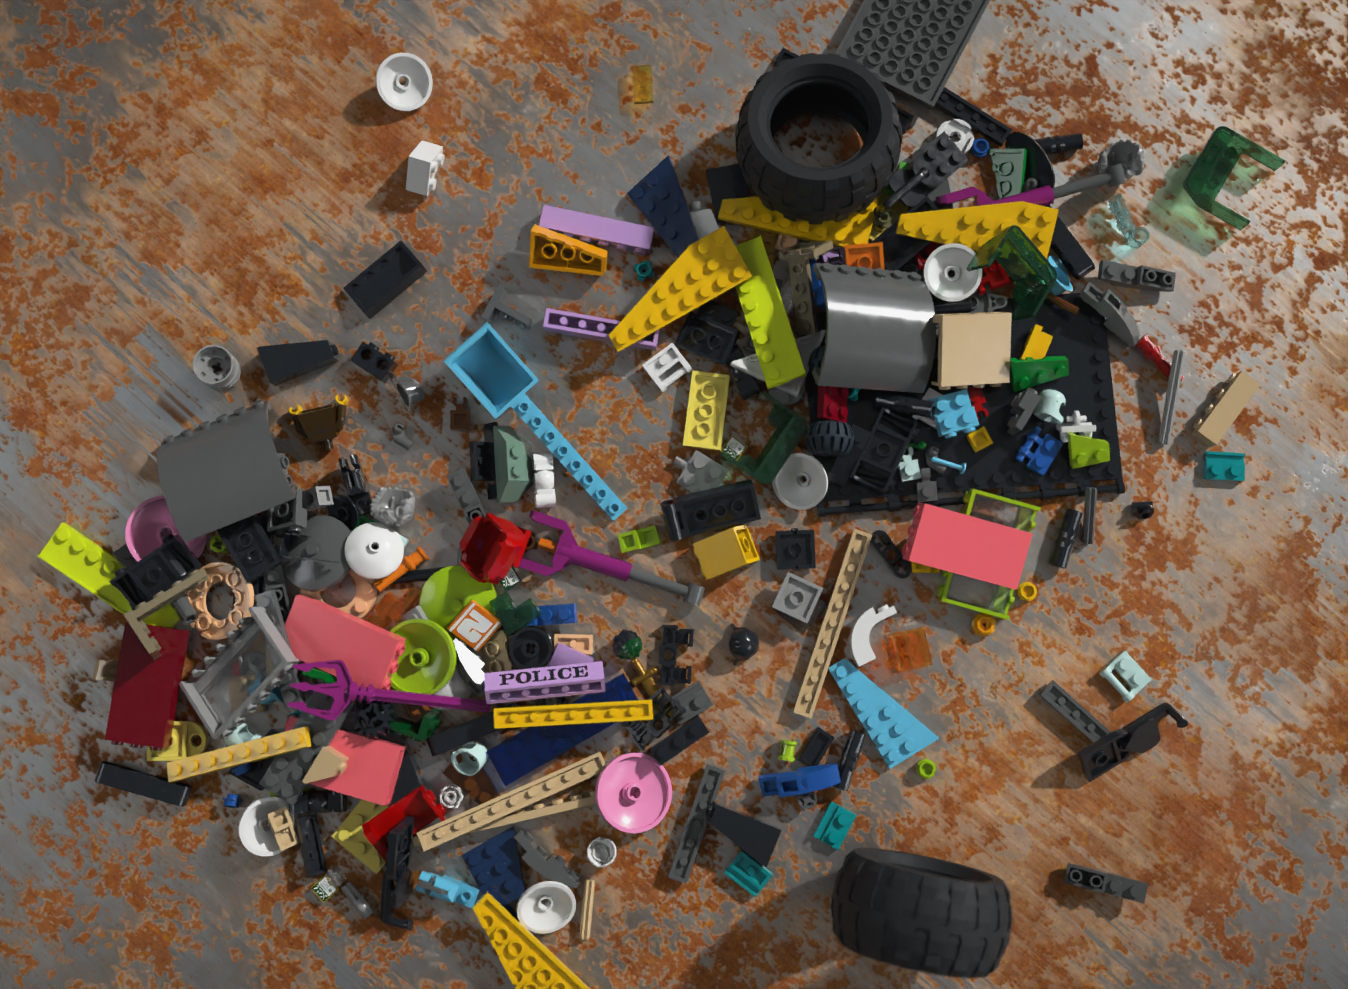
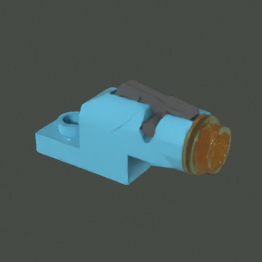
(444, 888)

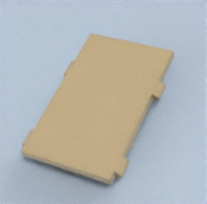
(496, 653)

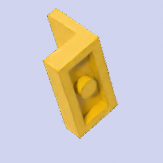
(1036, 343)

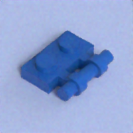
(1044, 453)

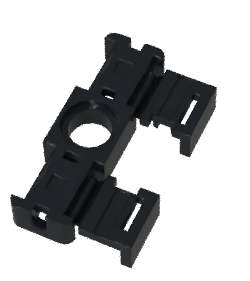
(668, 672)
(648, 733)

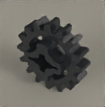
(382, 721)

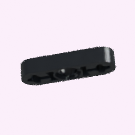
(895, 568)

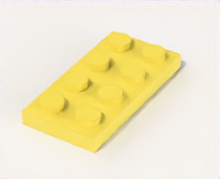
(706, 410)

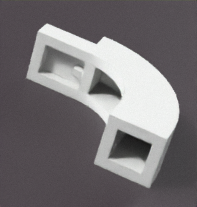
(859, 635)

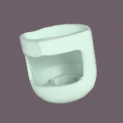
(1049, 405)
(241, 735)
(468, 766)

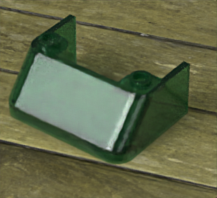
(1024, 264)
(788, 433)

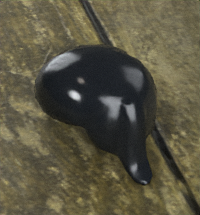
(743, 643)

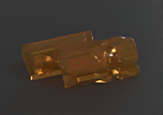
(393, 607)

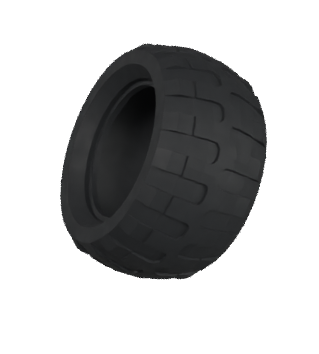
(824, 86)
(921, 913)

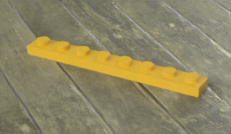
(573, 713)
(238, 754)

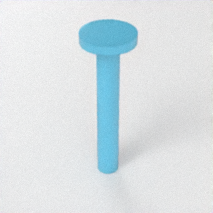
(961, 468)

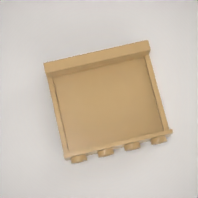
(973, 349)

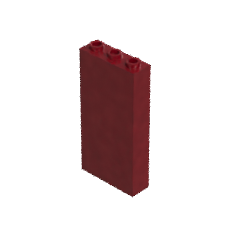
(147, 689)

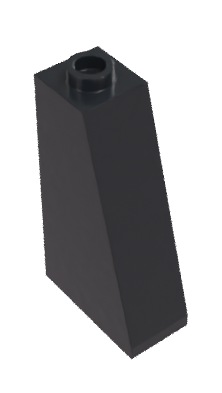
(293, 360)
(409, 774)
(747, 832)

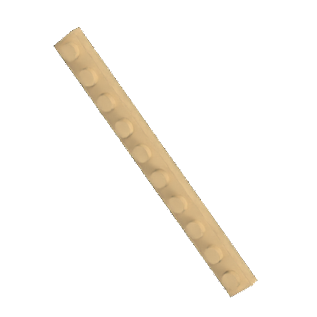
(832, 623)
(511, 801)
(538, 811)

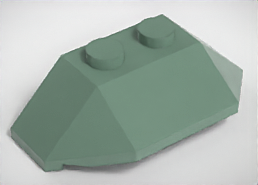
(512, 464)

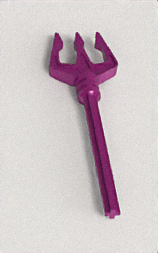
(346, 691)

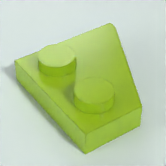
(1086, 450)

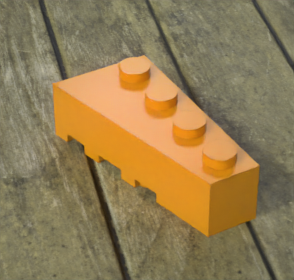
(562, 253)

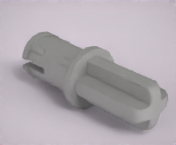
(357, 900)

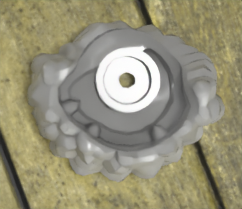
(1124, 153)
(393, 506)

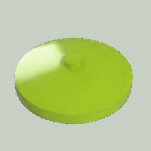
(449, 592)
(427, 658)

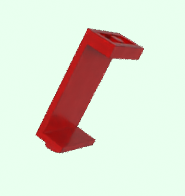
(418, 804)

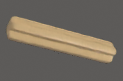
(586, 912)

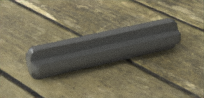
(1089, 515)

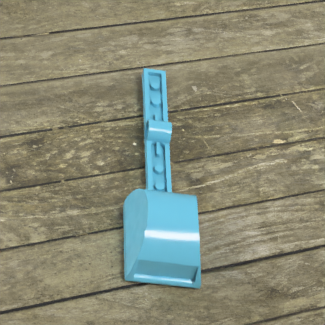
(500, 382)

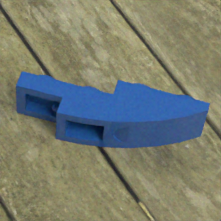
(555, 615)
(801, 781)

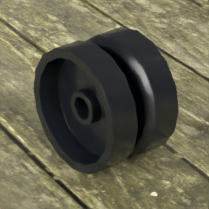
(523, 640)

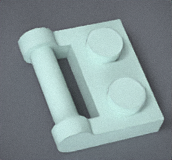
(1129, 671)

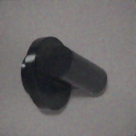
(1143, 510)

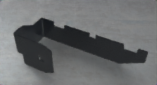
(286, 543)

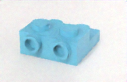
(954, 414)

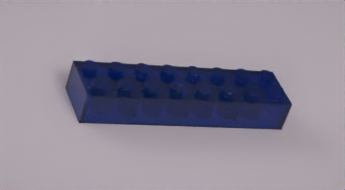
(543, 743)

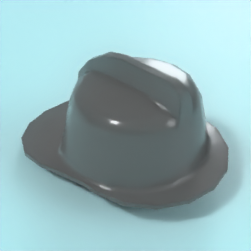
(409, 390)

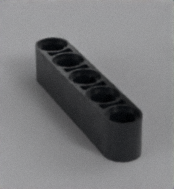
(1070, 251)
(463, 733)
(142, 783)

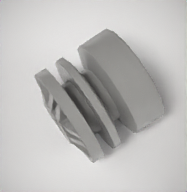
(212, 358)

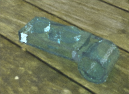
(1125, 223)

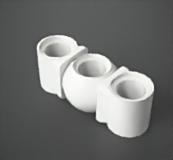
(543, 479)

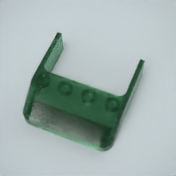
(1215, 166)

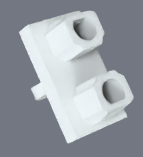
(1083, 428)

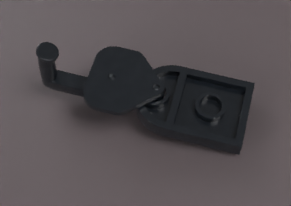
(935, 162)
(1119, 744)
(397, 870)

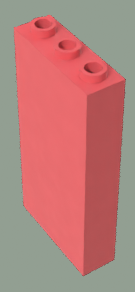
(966, 545)
(327, 633)
(370, 768)

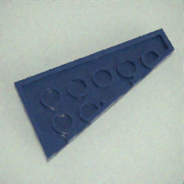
(665, 206)
(498, 869)

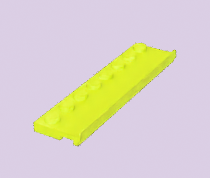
(767, 318)
(93, 570)

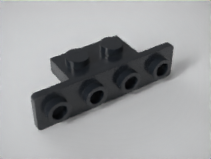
(483, 460)

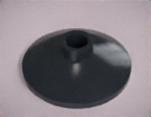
(344, 511)

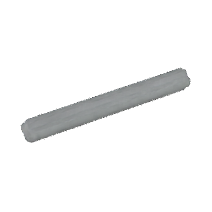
(1171, 397)

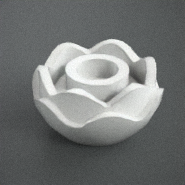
(444, 796)

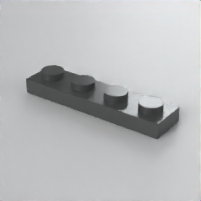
(1073, 712)

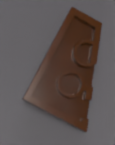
(477, 786)

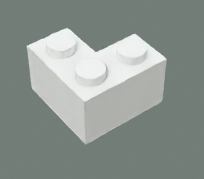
(422, 167)

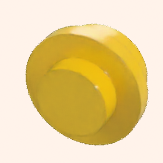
(1026, 591)

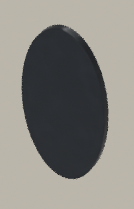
(1037, 161)

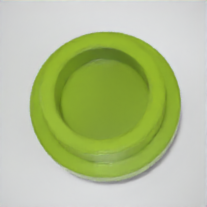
(926, 768)

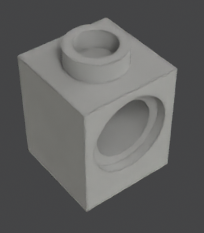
(317, 498)

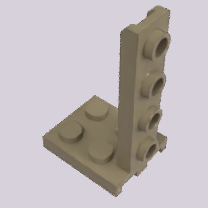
(801, 282)
(159, 601)

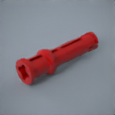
(1153, 353)

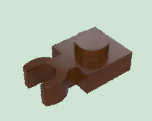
(460, 417)

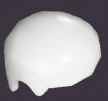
(601, 852)

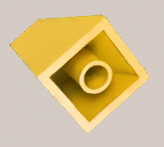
(725, 551)

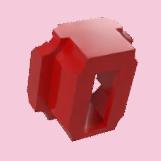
(490, 548)

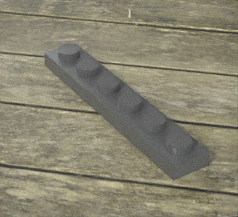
(270, 603)
(696, 824)

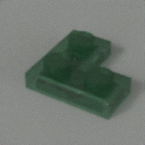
(514, 617)

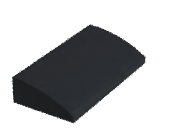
(900, 248)
(385, 279)

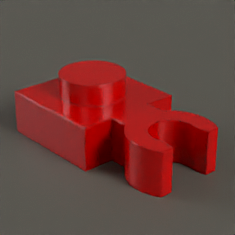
(977, 399)

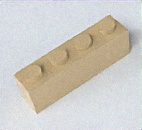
(1225, 409)

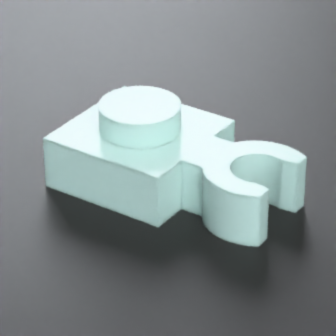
(909, 468)

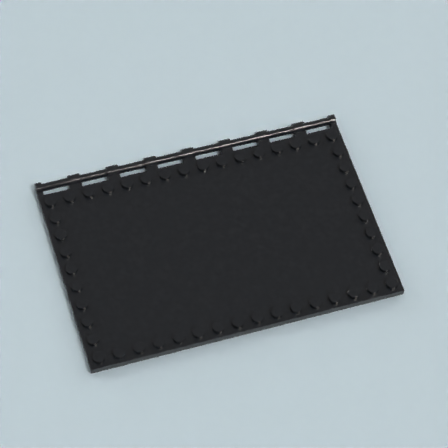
(1086, 389)

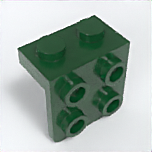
(417, 731)

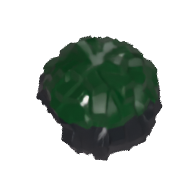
(627, 645)

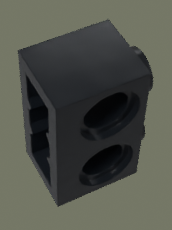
(372, 364)

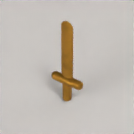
(645, 679)

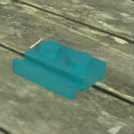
(1224, 466)
(834, 825)
(748, 873)

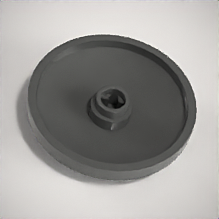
(326, 544)

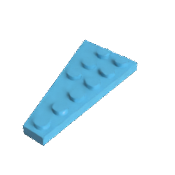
(887, 723)

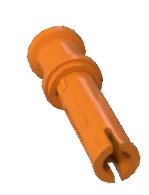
(408, 563)

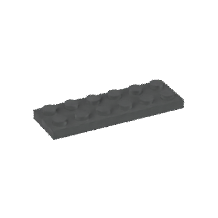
(289, 769)

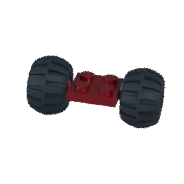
(832, 436)

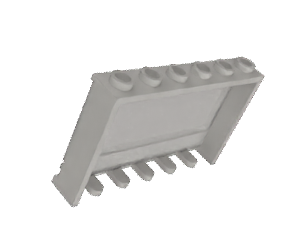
(239, 674)

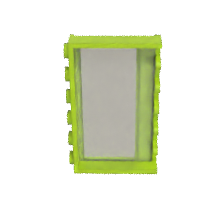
(975, 593)

